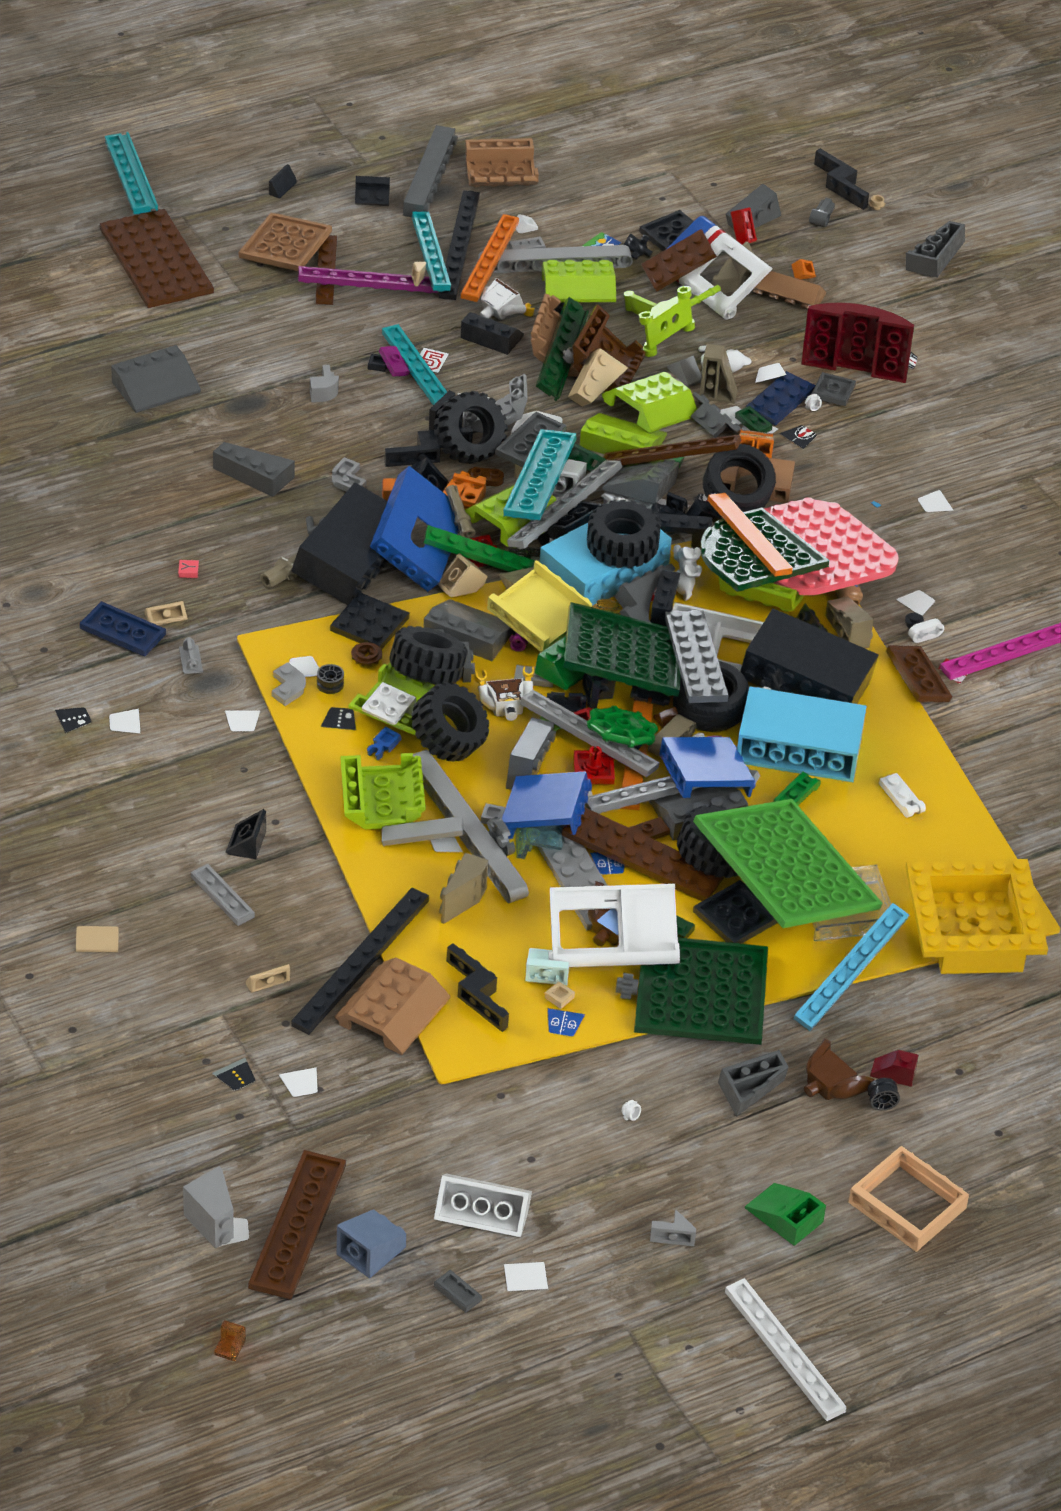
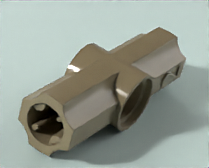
(279, 572)

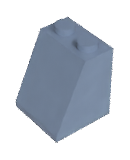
(369, 1242)

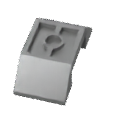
(512, 405)

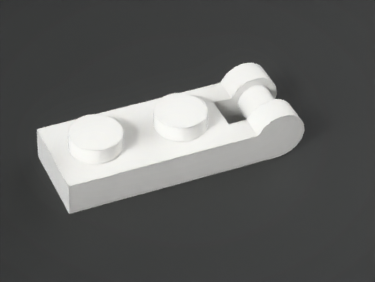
(901, 795)

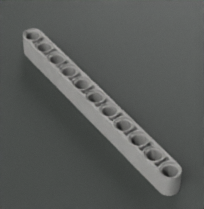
(475, 835)

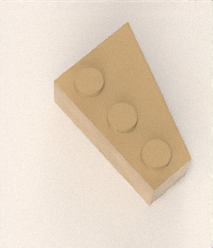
(595, 377)

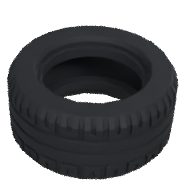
(749, 459)
(717, 715)

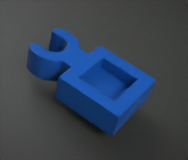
(384, 741)

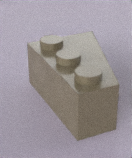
(717, 376)
(850, 621)

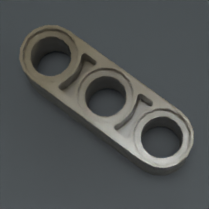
(677, 727)

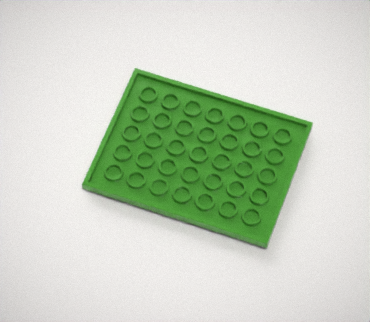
(787, 863)

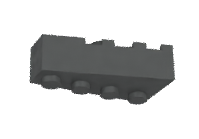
(937, 250)
(254, 468)
(530, 750)

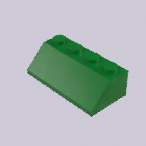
(550, 666)

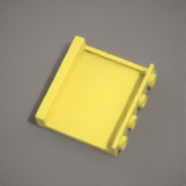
(537, 606)

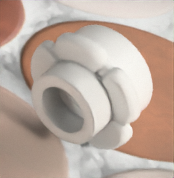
(813, 402)
(631, 1110)

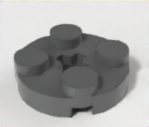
(501, 834)

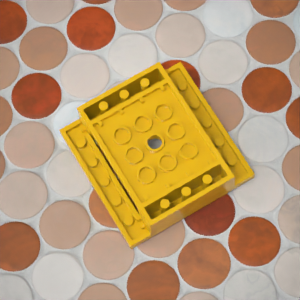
(976, 891)

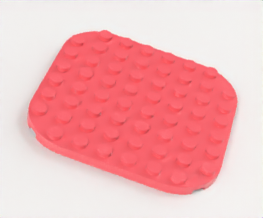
(852, 548)

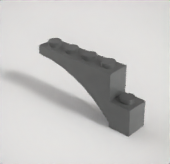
(637, 594)

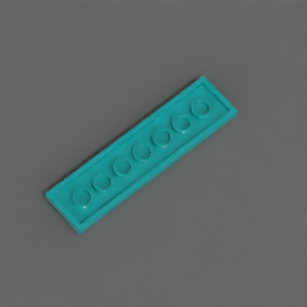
(539, 475)

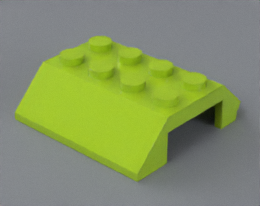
(580, 280)
(658, 398)
(492, 510)
(768, 594)
(404, 683)
(382, 793)

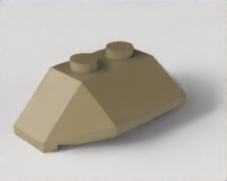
(732, 274)

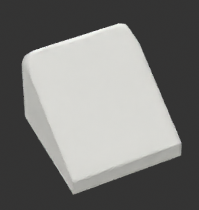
(526, 224)

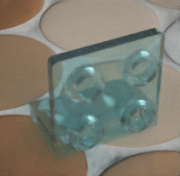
(539, 836)

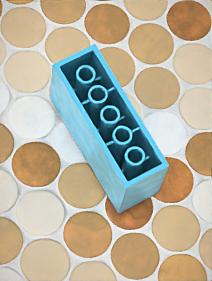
(595, 580)
(801, 734)

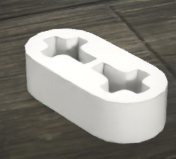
(926, 630)

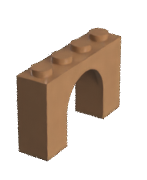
(784, 476)

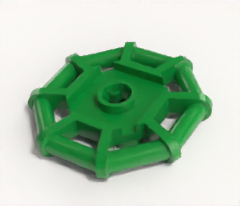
(622, 726)

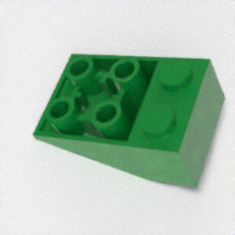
(788, 1211)

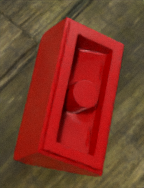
(743, 225)

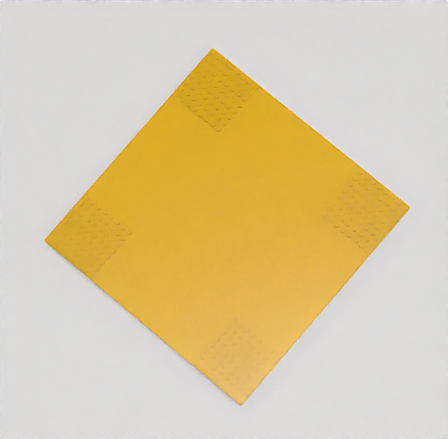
(498, 934)

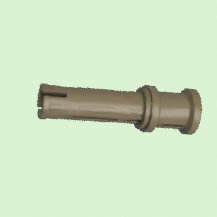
(461, 519)

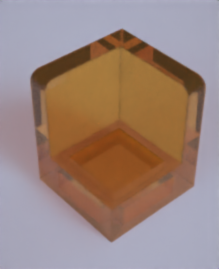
(232, 1340)

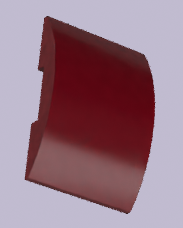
(858, 339)

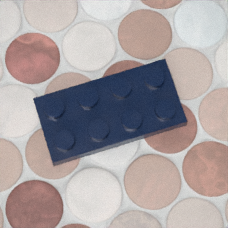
(781, 397)
(122, 628)

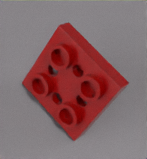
(596, 764)

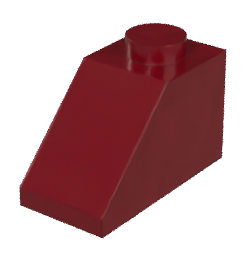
(897, 1066)

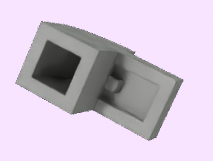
(325, 386)

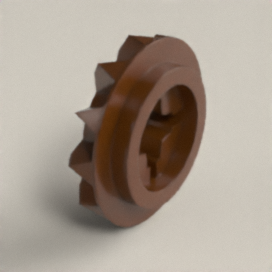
(360, 650)

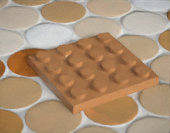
(285, 241)

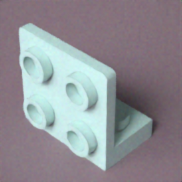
(543, 970)

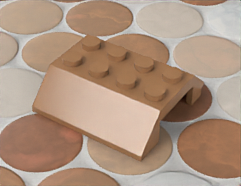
(500, 162)
(544, 329)
(395, 1003)

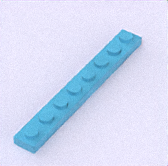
(851, 967)

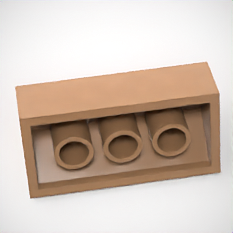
(790, 289)

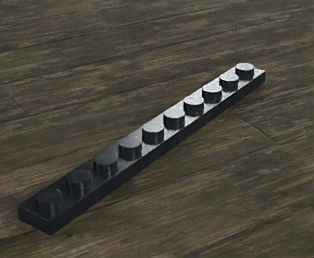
(460, 242)
(360, 961)

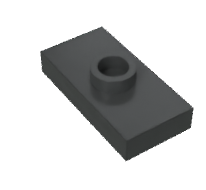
(458, 1291)

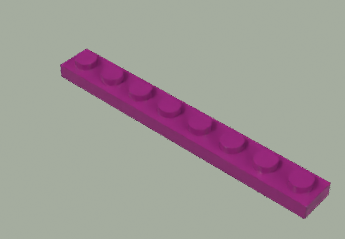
(362, 279)

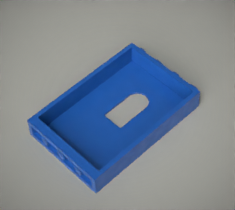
(409, 499)

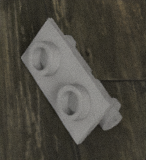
(190, 657)

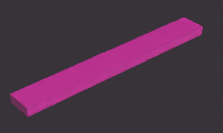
(1002, 652)

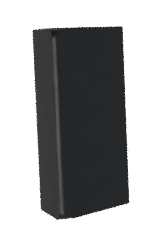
(282, 182)

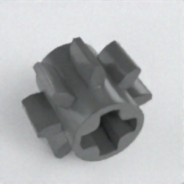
(627, 986)

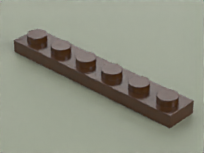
(326, 259)

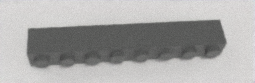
(430, 170)

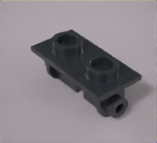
(808, 615)
(641, 694)
(573, 703)

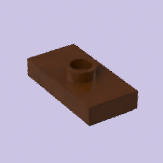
(653, 828)

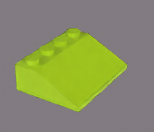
(611, 434)

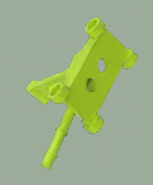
(658, 317)

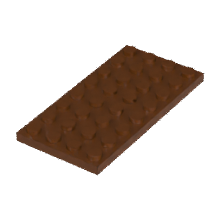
(156, 258)

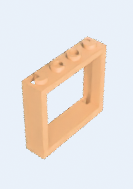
(889, 1219)

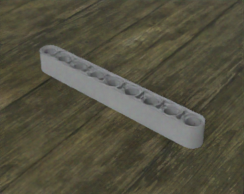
(532, 259)

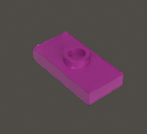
(394, 361)

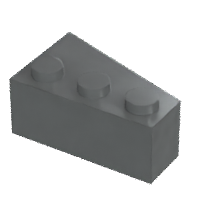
(763, 206)
(752, 1079)

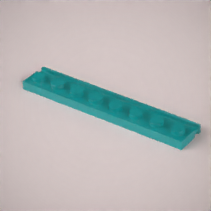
(131, 173)

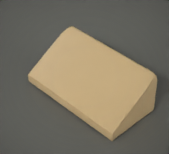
(166, 613)
(97, 939)
(268, 978)

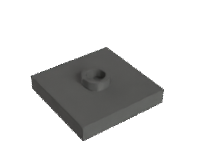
(834, 388)

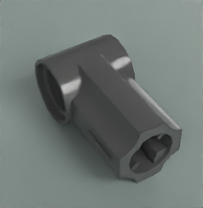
(821, 215)

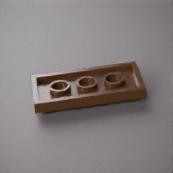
(679, 260)
(919, 673)

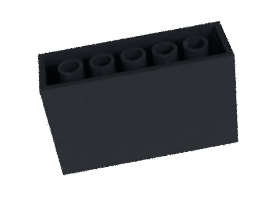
(339, 550)
(807, 660)

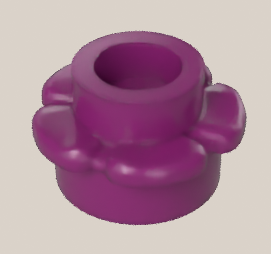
(515, 644)

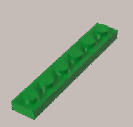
(475, 550)

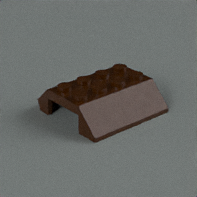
(596, 336)

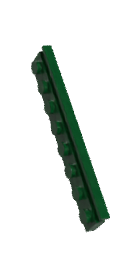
(555, 368)

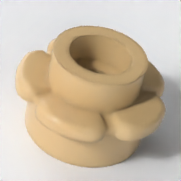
(877, 202)

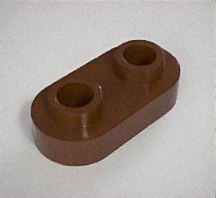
(494, 477)

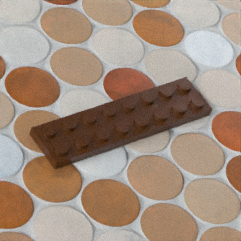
(641, 854)
(297, 1225)

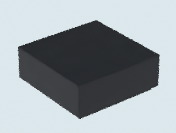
(376, 363)

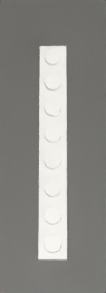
(785, 1349)

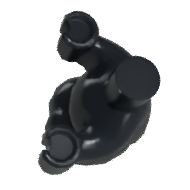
(638, 246)

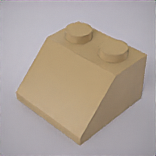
(462, 577)

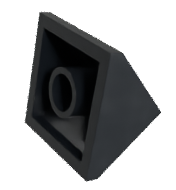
(248, 836)

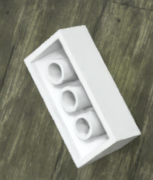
(482, 1205)

